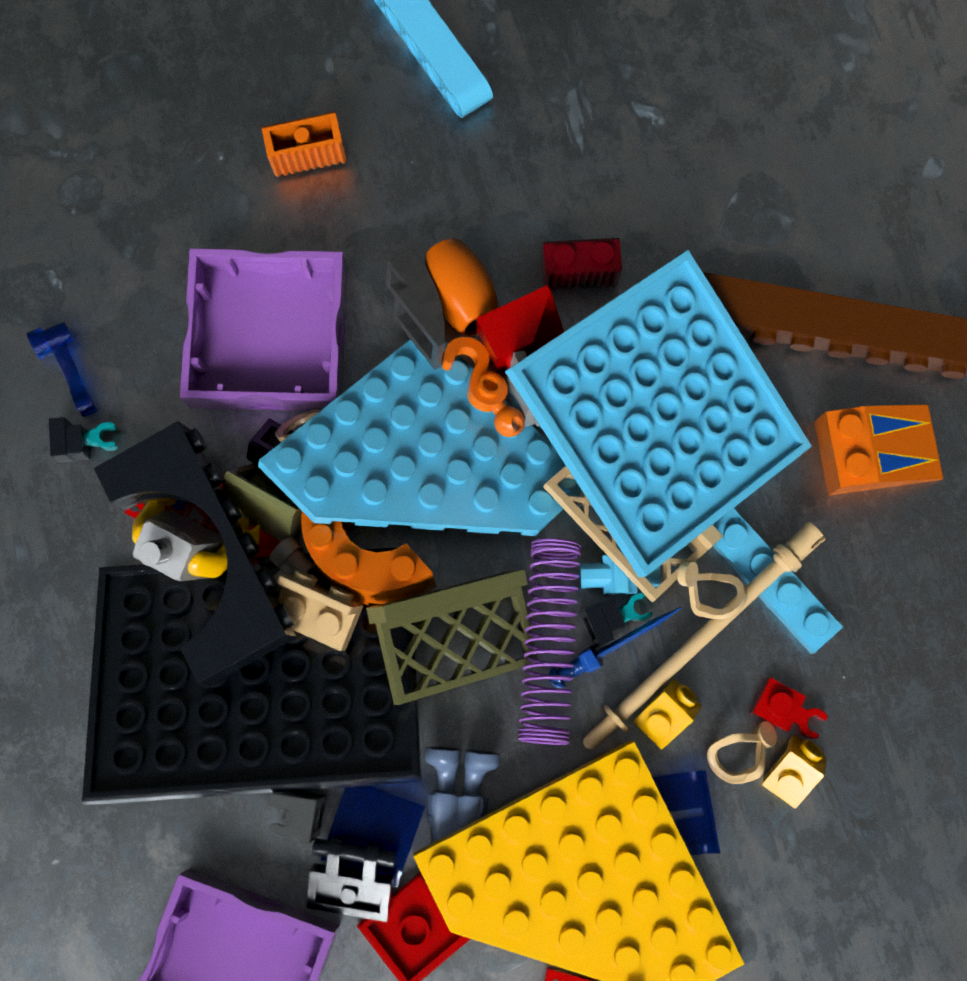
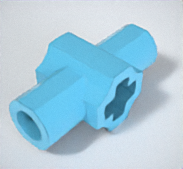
(611, 578)

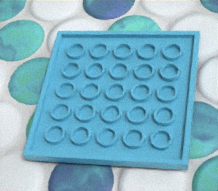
(660, 412)

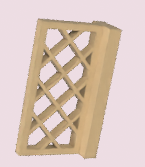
(698, 546)

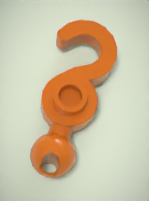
(485, 388)

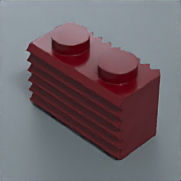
(581, 263)

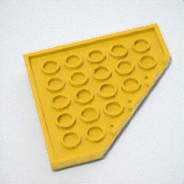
(584, 879)

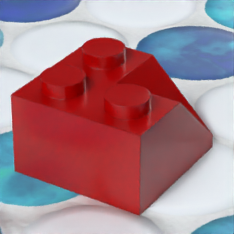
(519, 326)

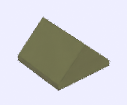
(262, 501)

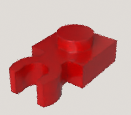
(782, 708)

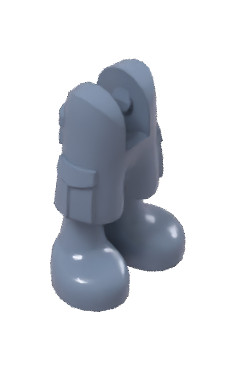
(446, 808)

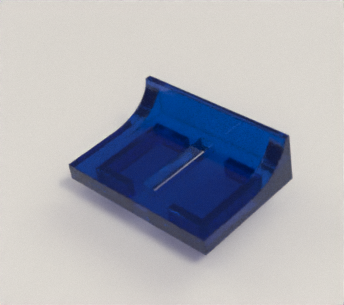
(687, 792)

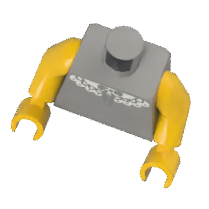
(179, 544)

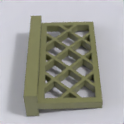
(439, 604)

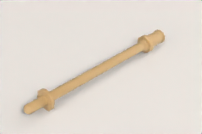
(786, 559)

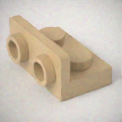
(319, 612)

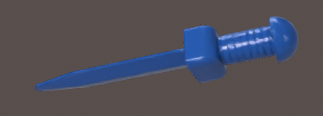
(590, 659)

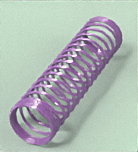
(556, 552)

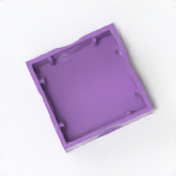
(264, 330)
(235, 935)

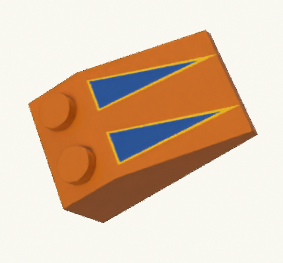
(877, 447)

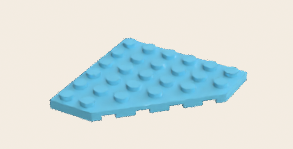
(417, 456)

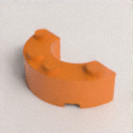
(366, 574)

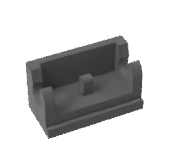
(303, 814)

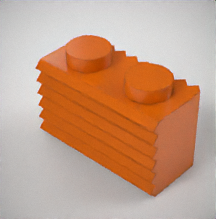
(304, 144)

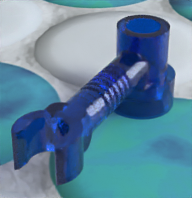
(54, 342)

